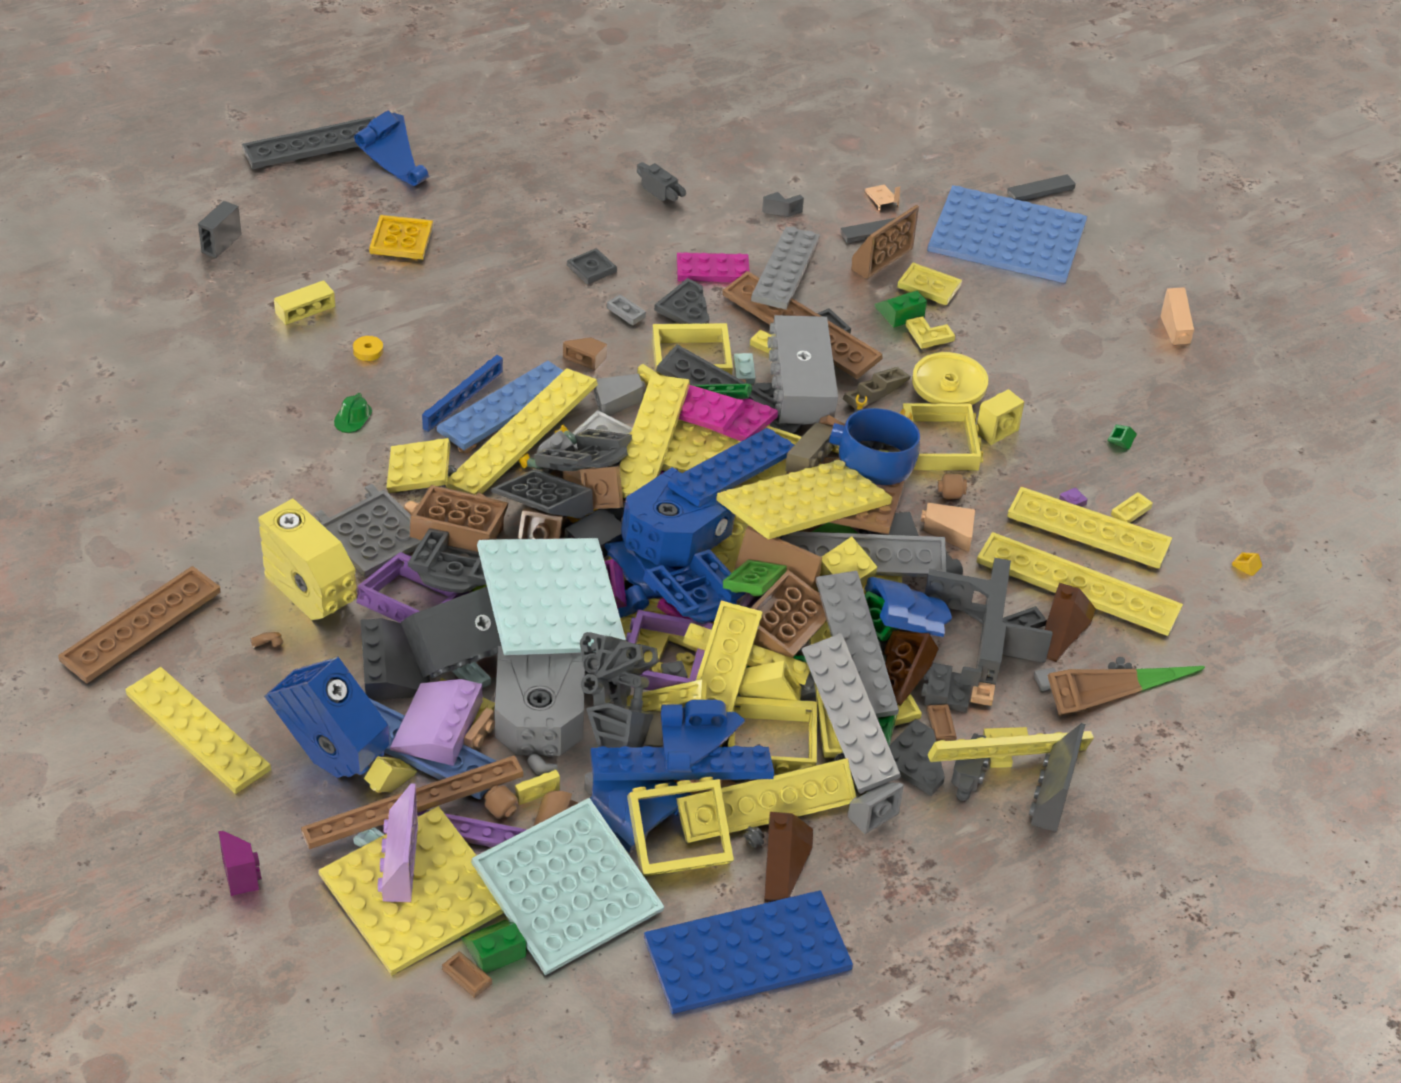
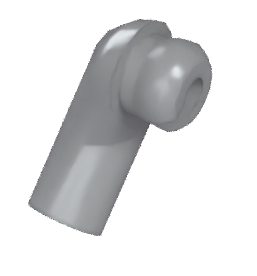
(539, 766)

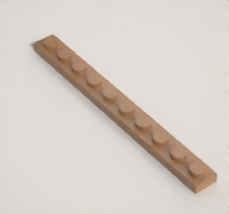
(426, 796)

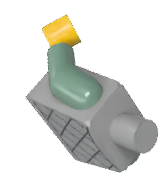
(560, 440)

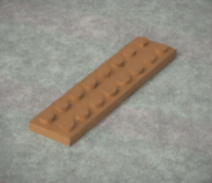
(139, 624)

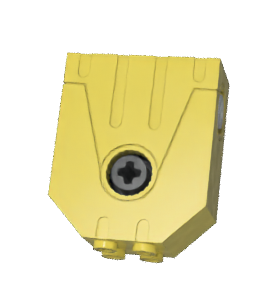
(306, 561)

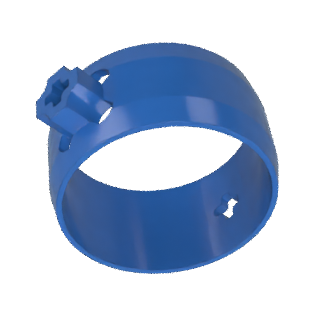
(883, 427)

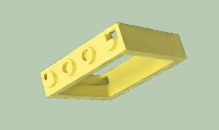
(692, 334)
(948, 413)
(782, 710)
(681, 864)

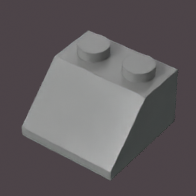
(876, 806)

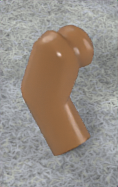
(274, 637)

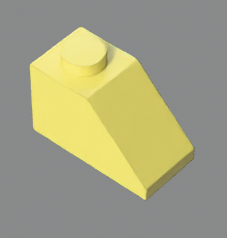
(388, 774)

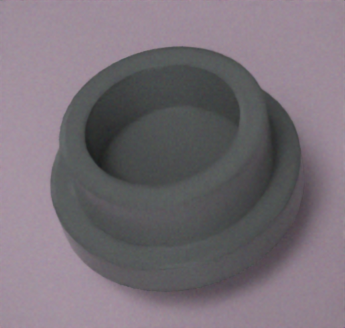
(754, 836)

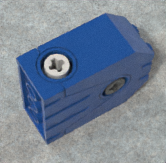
(669, 527)
(331, 717)

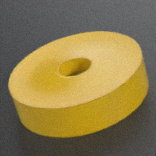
(368, 348)

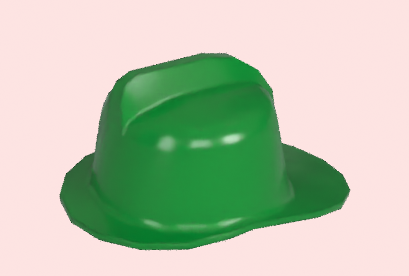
(352, 414)

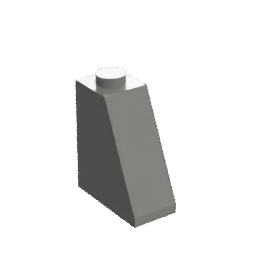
(618, 393)

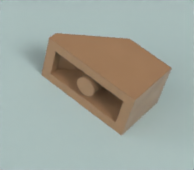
(585, 352)

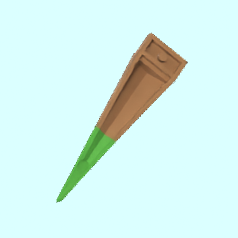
(1087, 688)

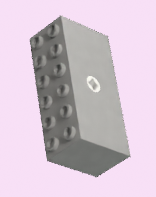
(802, 369)

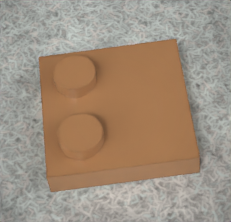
(605, 486)

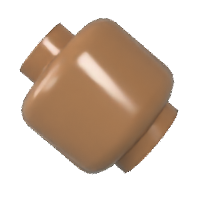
(952, 486)
(501, 802)

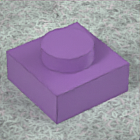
(1074, 497)

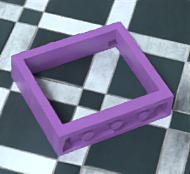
(369, 595)
(669, 625)

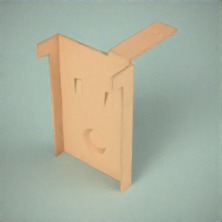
(882, 195)

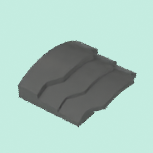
(594, 450)
(446, 566)

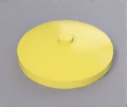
(950, 379)

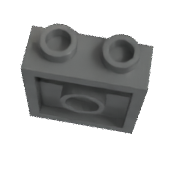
(945, 688)

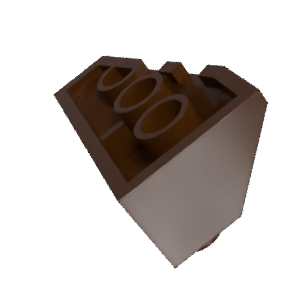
(1067, 619)
(908, 660)
(787, 851)

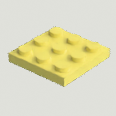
(418, 465)

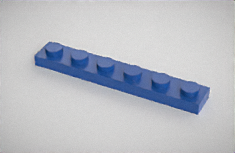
(462, 393)

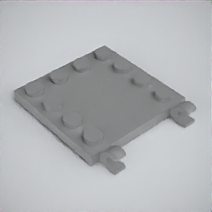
(372, 530)

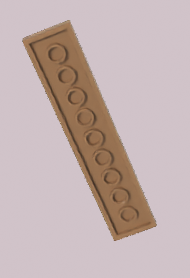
(847, 351)

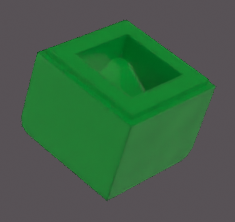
(1122, 436)

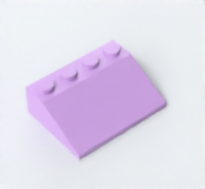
(439, 720)
(399, 849)

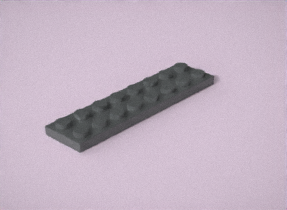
(304, 143)
(687, 365)

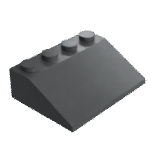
(548, 494)
(388, 661)
(1056, 780)

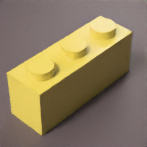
(304, 302)

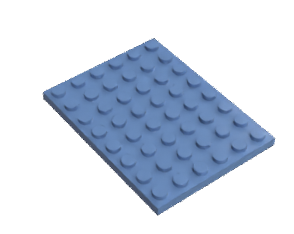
(1008, 234)

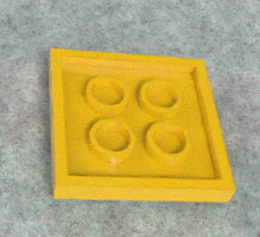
(401, 237)

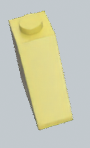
(770, 682)

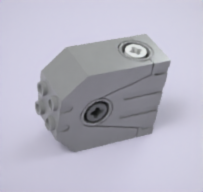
(539, 702)

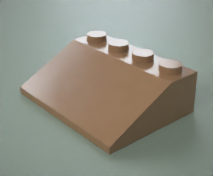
(886, 244)
(459, 513)
(776, 551)
(789, 615)

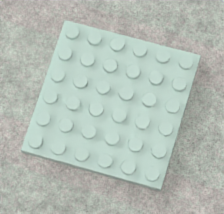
(548, 593)
(567, 885)

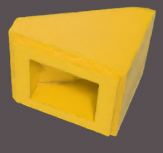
(1248, 563)

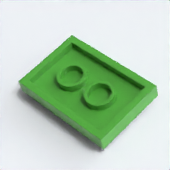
(754, 577)

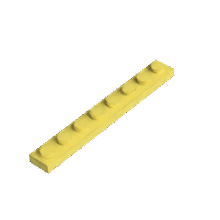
(1000, 746)

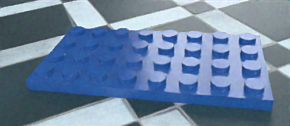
(747, 951)

